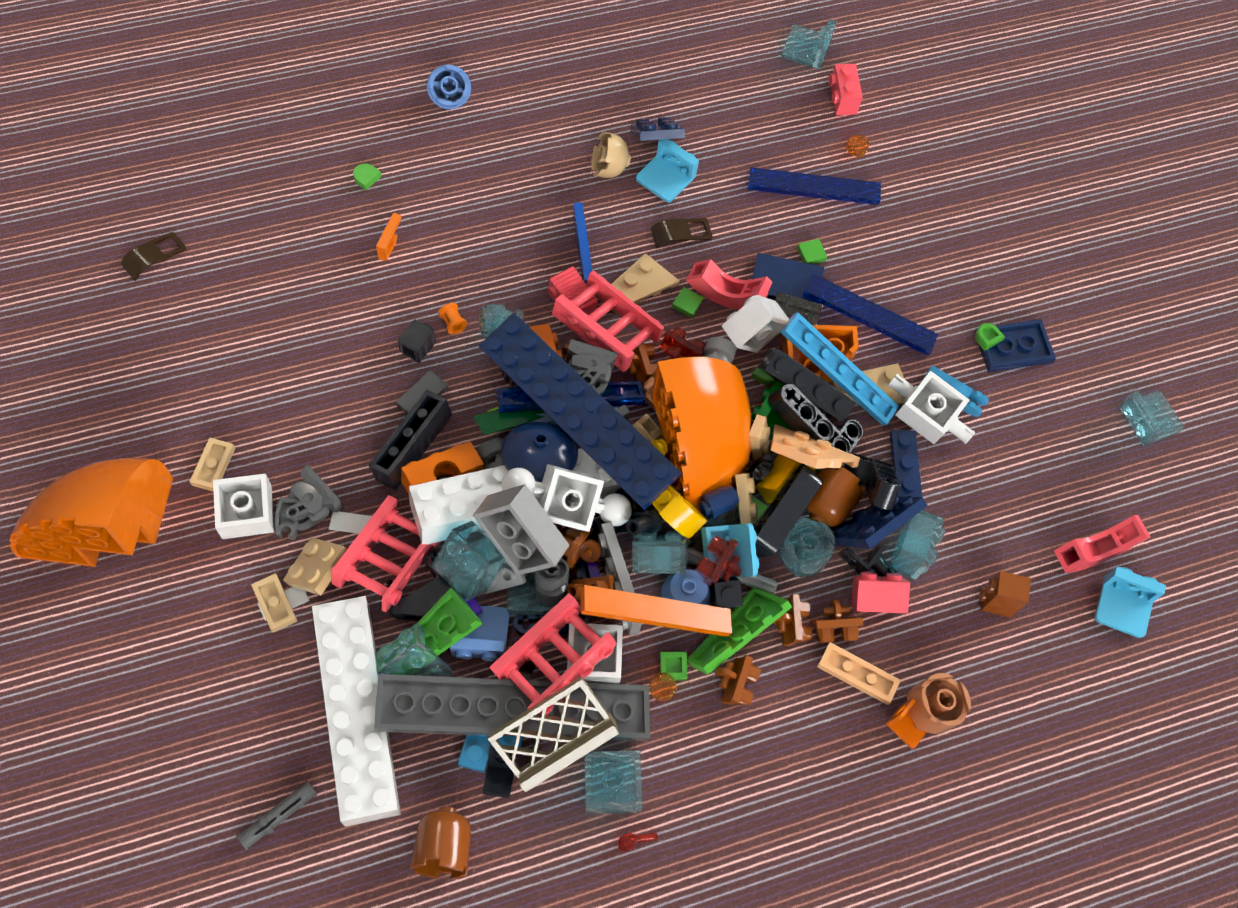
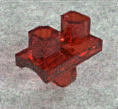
(678, 347)
(713, 570)

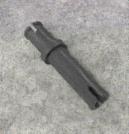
(268, 821)

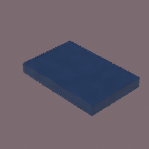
(786, 275)
(1023, 346)

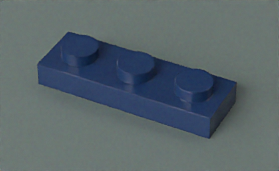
(906, 462)

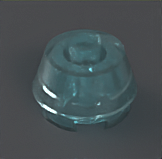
(493, 317)

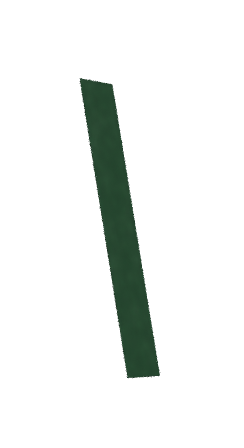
(494, 421)

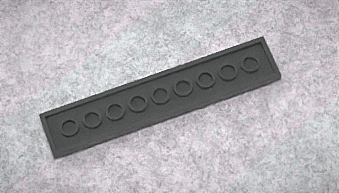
(484, 705)

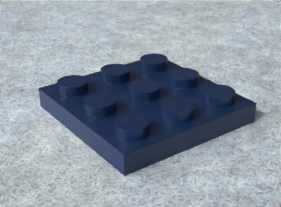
(875, 523)

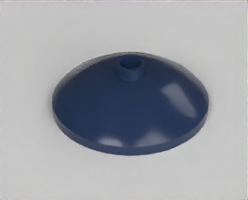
(525, 451)

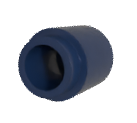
(718, 501)

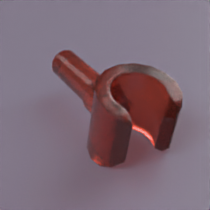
(627, 841)

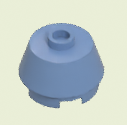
(449, 86)
(687, 588)

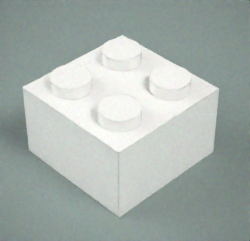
(755, 323)
(243, 506)
(608, 669)

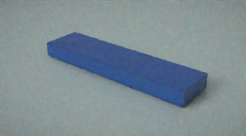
(582, 240)

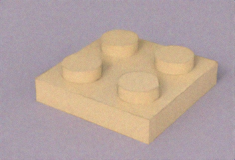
(314, 566)

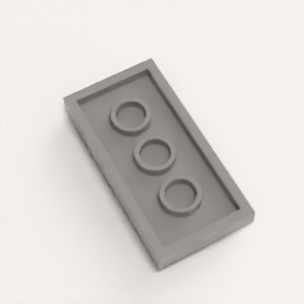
(616, 566)

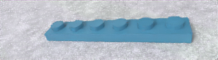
(839, 368)

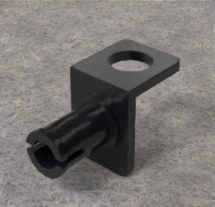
(873, 561)

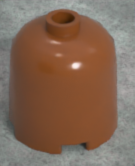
(835, 496)
(442, 844)

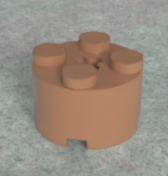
(939, 703)

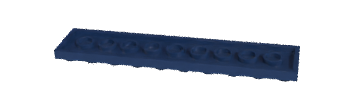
(580, 411)

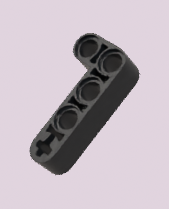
(803, 416)
(879, 479)
(785, 510)

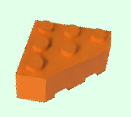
(842, 337)

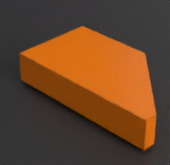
(388, 238)

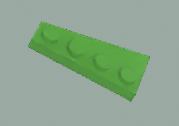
(747, 621)
(448, 622)

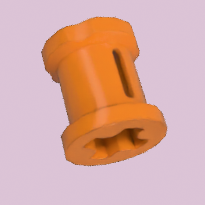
(452, 318)

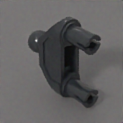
(639, 521)
(422, 600)

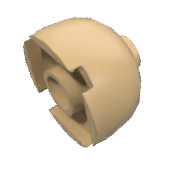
(610, 156)

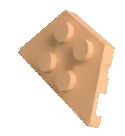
(809, 451)

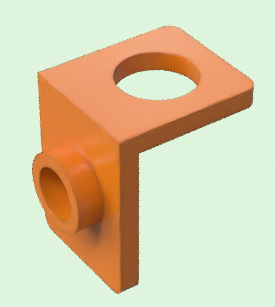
(903, 725)

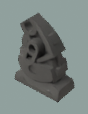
(592, 363)
(305, 505)

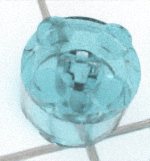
(795, 551)

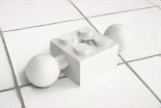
(585, 497)

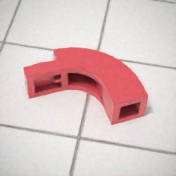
(724, 289)
(1099, 548)

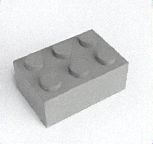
(521, 530)

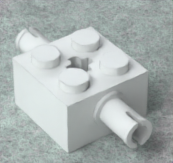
(932, 407)

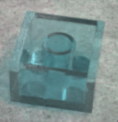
(917, 544)
(660, 553)
(468, 560)
(612, 782)

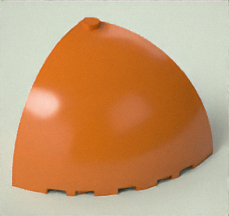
(703, 422)
(94, 512)

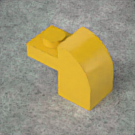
(679, 512)

